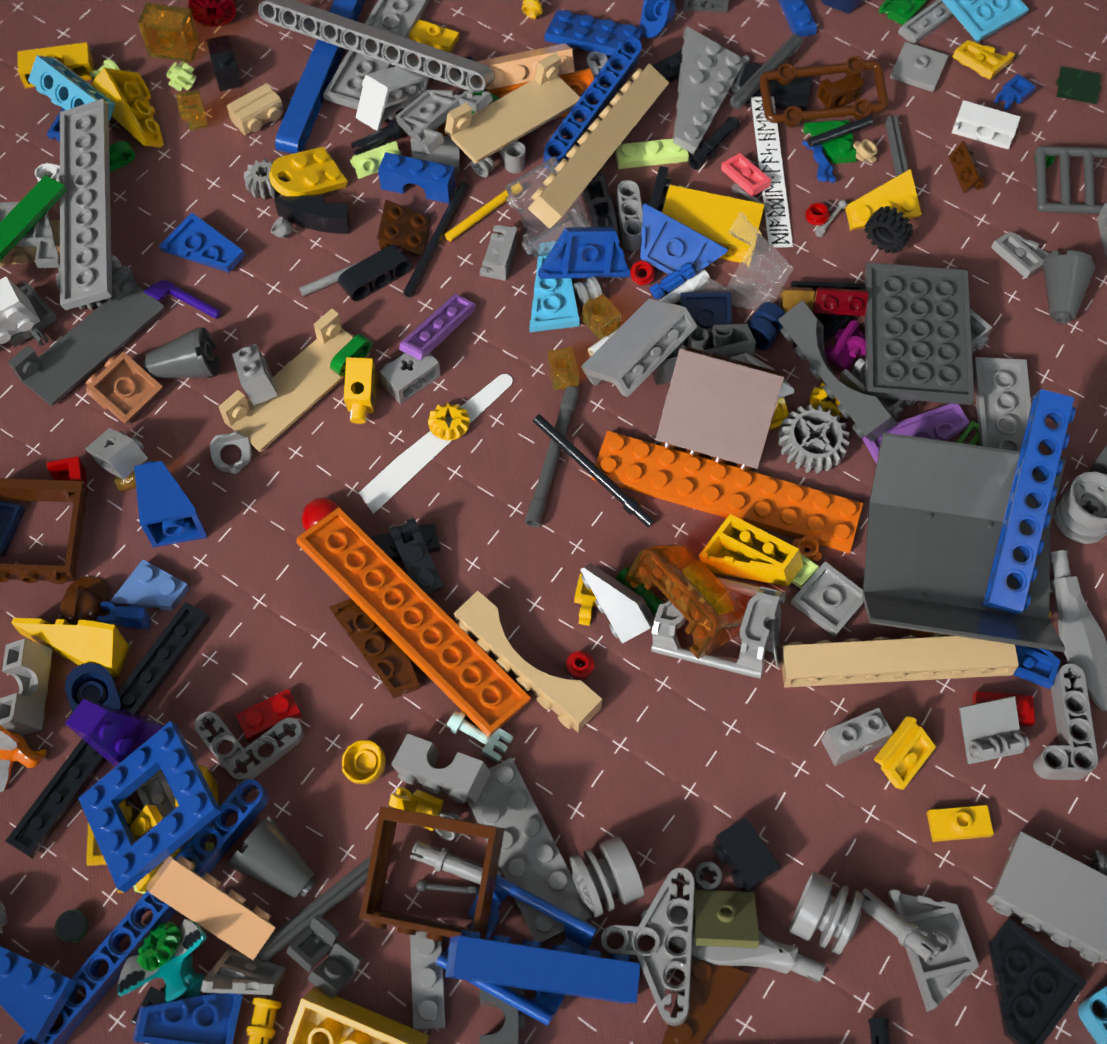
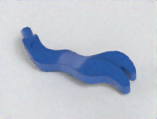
(825, 169)

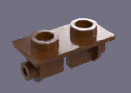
(965, 168)

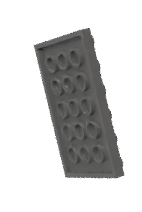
(918, 334)

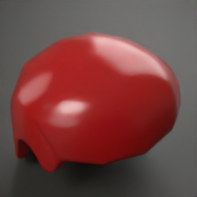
(317, 510)

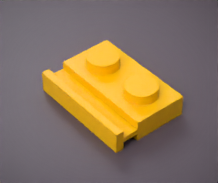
(905, 753)

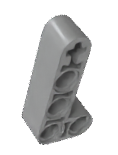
(1072, 689)

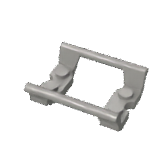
(753, 633)

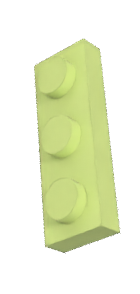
(649, 153)

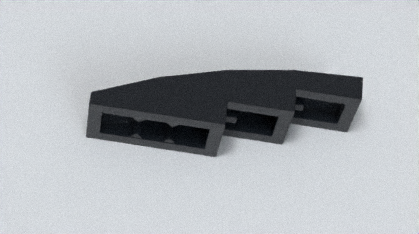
(599, 204)

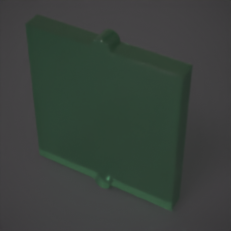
(1078, 85)

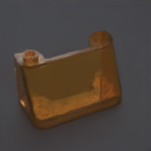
(694, 590)

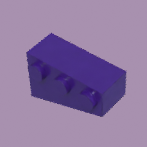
(111, 730)

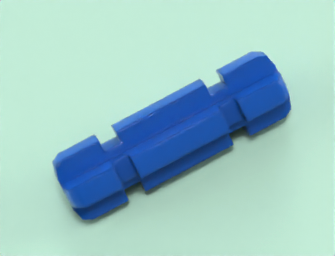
(672, 280)

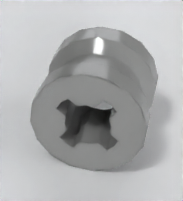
(587, 290)

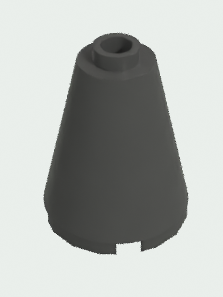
(1067, 283)
(184, 357)
(273, 860)

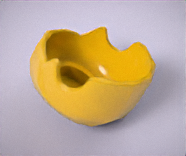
(363, 762)

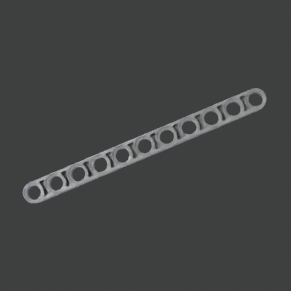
(385, 43)

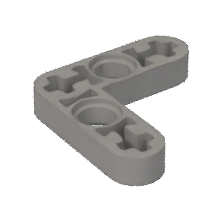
(242, 755)

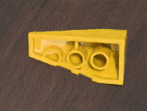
(131, 104)
(79, 643)

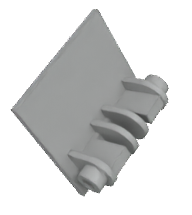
(992, 730)

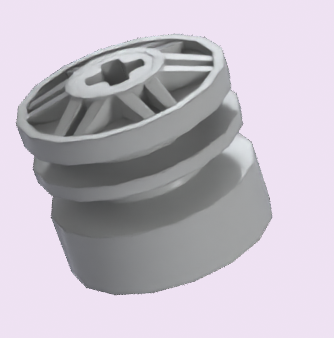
(1083, 509)
(606, 876)
(827, 913)

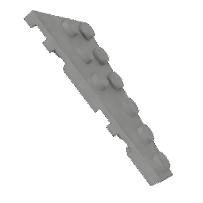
(703, 83)

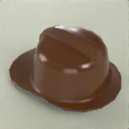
(83, 600)

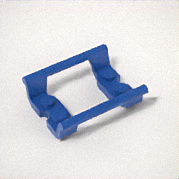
(578, 937)

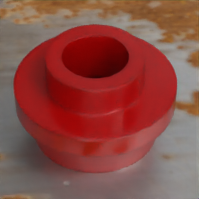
(817, 214)
(639, 266)
(580, 672)

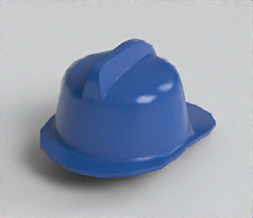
(656, 16)

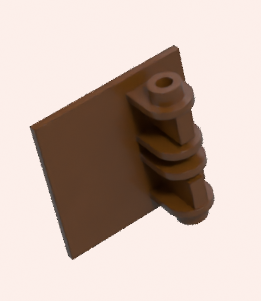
(403, 228)

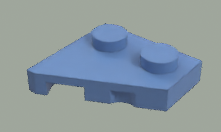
(151, 588)

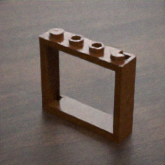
(47, 491)
(379, 867)

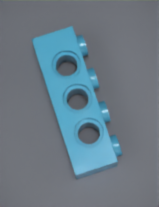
(64, 85)

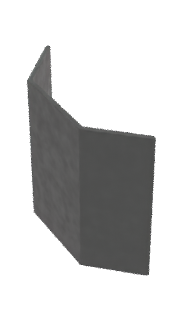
(935, 541)

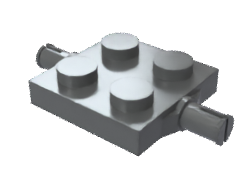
(44, 313)

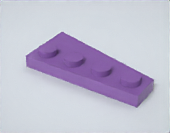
(935, 424)

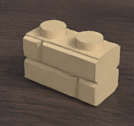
(255, 109)

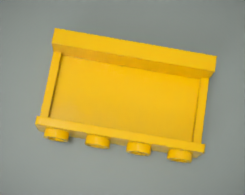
(712, 216)

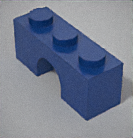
(432, 177)

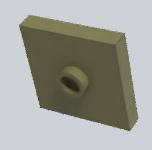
(725, 919)

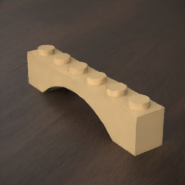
(568, 698)

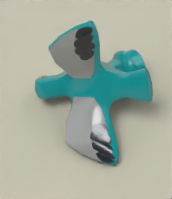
(176, 973)

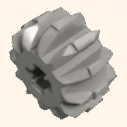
(258, 179)

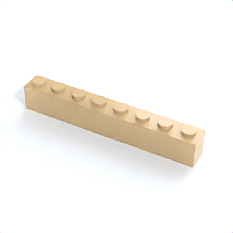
(894, 660)

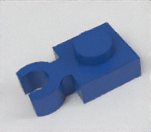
(1015, 90)

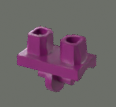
(849, 345)

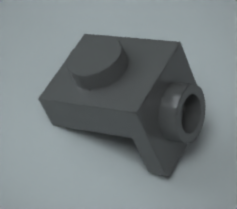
(314, 943)

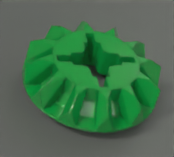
(159, 946)

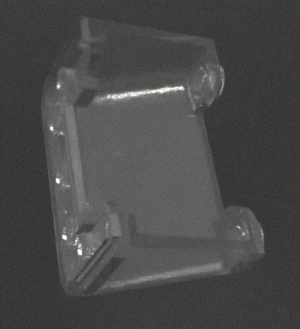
(539, 238)

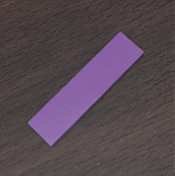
(437, 327)

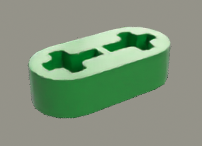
(116, 158)
(356, 348)

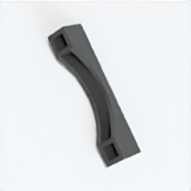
(866, 411)

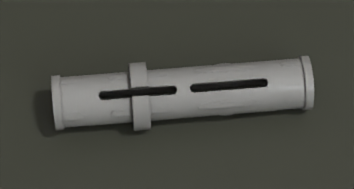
(447, 862)
(906, 933)

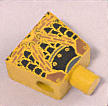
(360, 388)

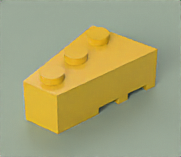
(751, 554)

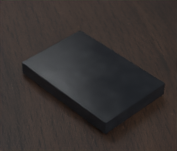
(784, 95)

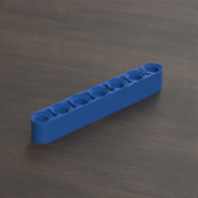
(594, 93)

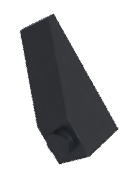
(224, 63)

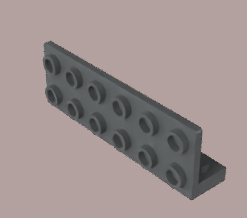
(89, 342)

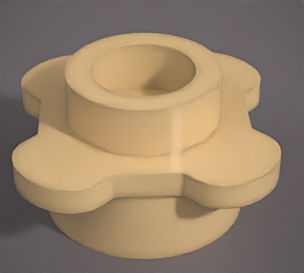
(865, 150)

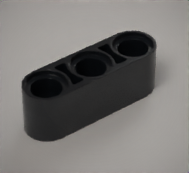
(374, 273)

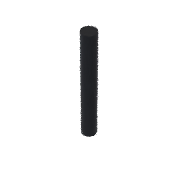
(840, 131)

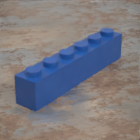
(542, 969)

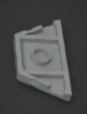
(944, 927)

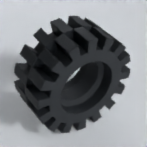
(888, 229)

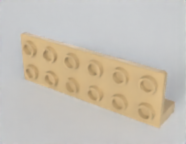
(512, 114)
(297, 385)

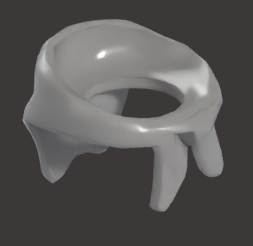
(233, 438)

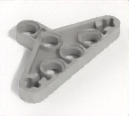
(661, 959)

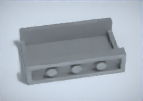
(640, 345)
(1054, 896)

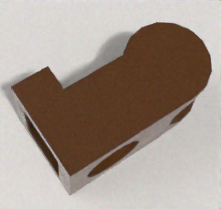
(840, 92)

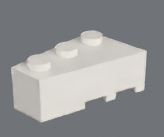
(388, 92)

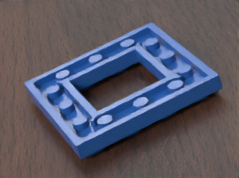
(133, 860)

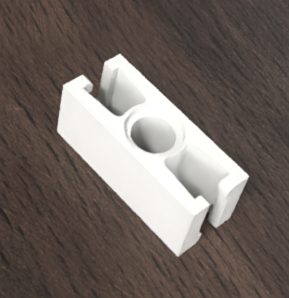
(986, 124)

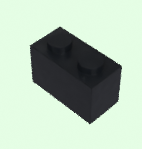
(745, 855)

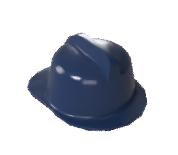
(91, 683)

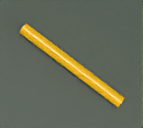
(476, 216)

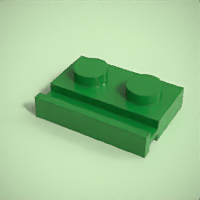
(902, 10)

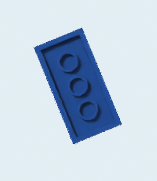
(589, 32)

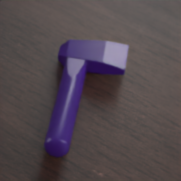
(164, 287)

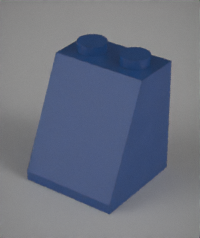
(164, 507)

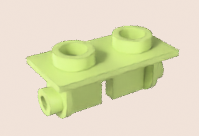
(369, 162)

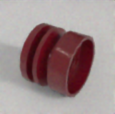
(213, 12)

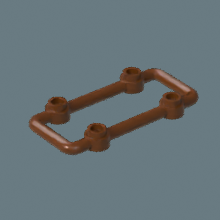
(794, 115)

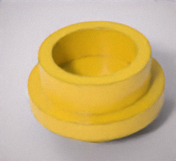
(532, 8)

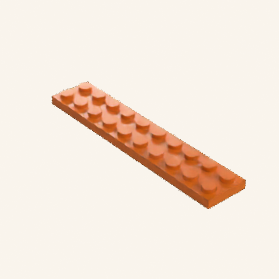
(729, 490)
(414, 621)

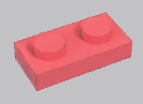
(746, 174)

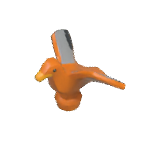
(15, 748)

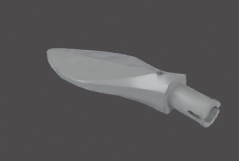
(1079, 630)
(769, 954)

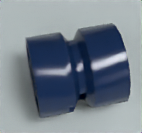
(765, 325)

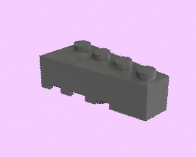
(721, 340)

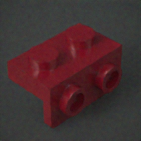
(840, 301)

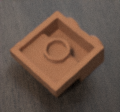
(122, 387)

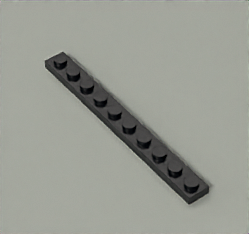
(84, 760)

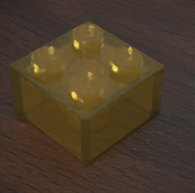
(169, 32)

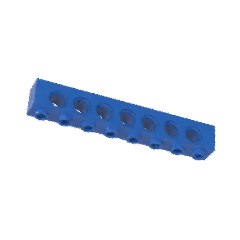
(1060, 410)

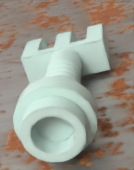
(458, 722)

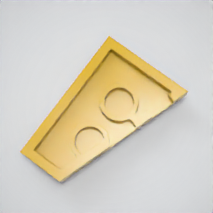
(895, 193)

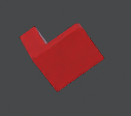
(68, 470)

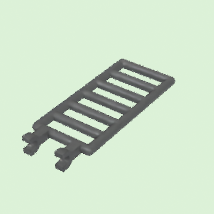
(1089, 188)

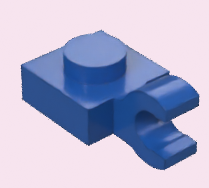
(128, 617)

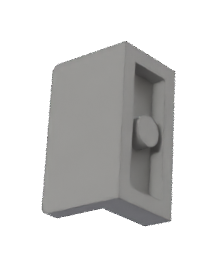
(445, 154)

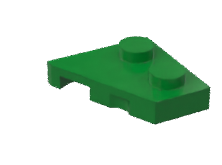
(836, 150)

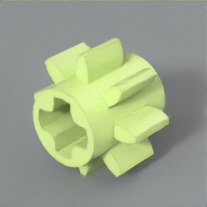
(181, 76)

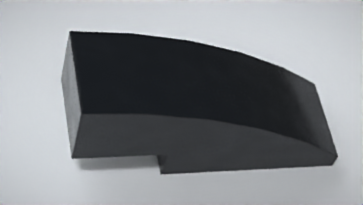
(314, 213)

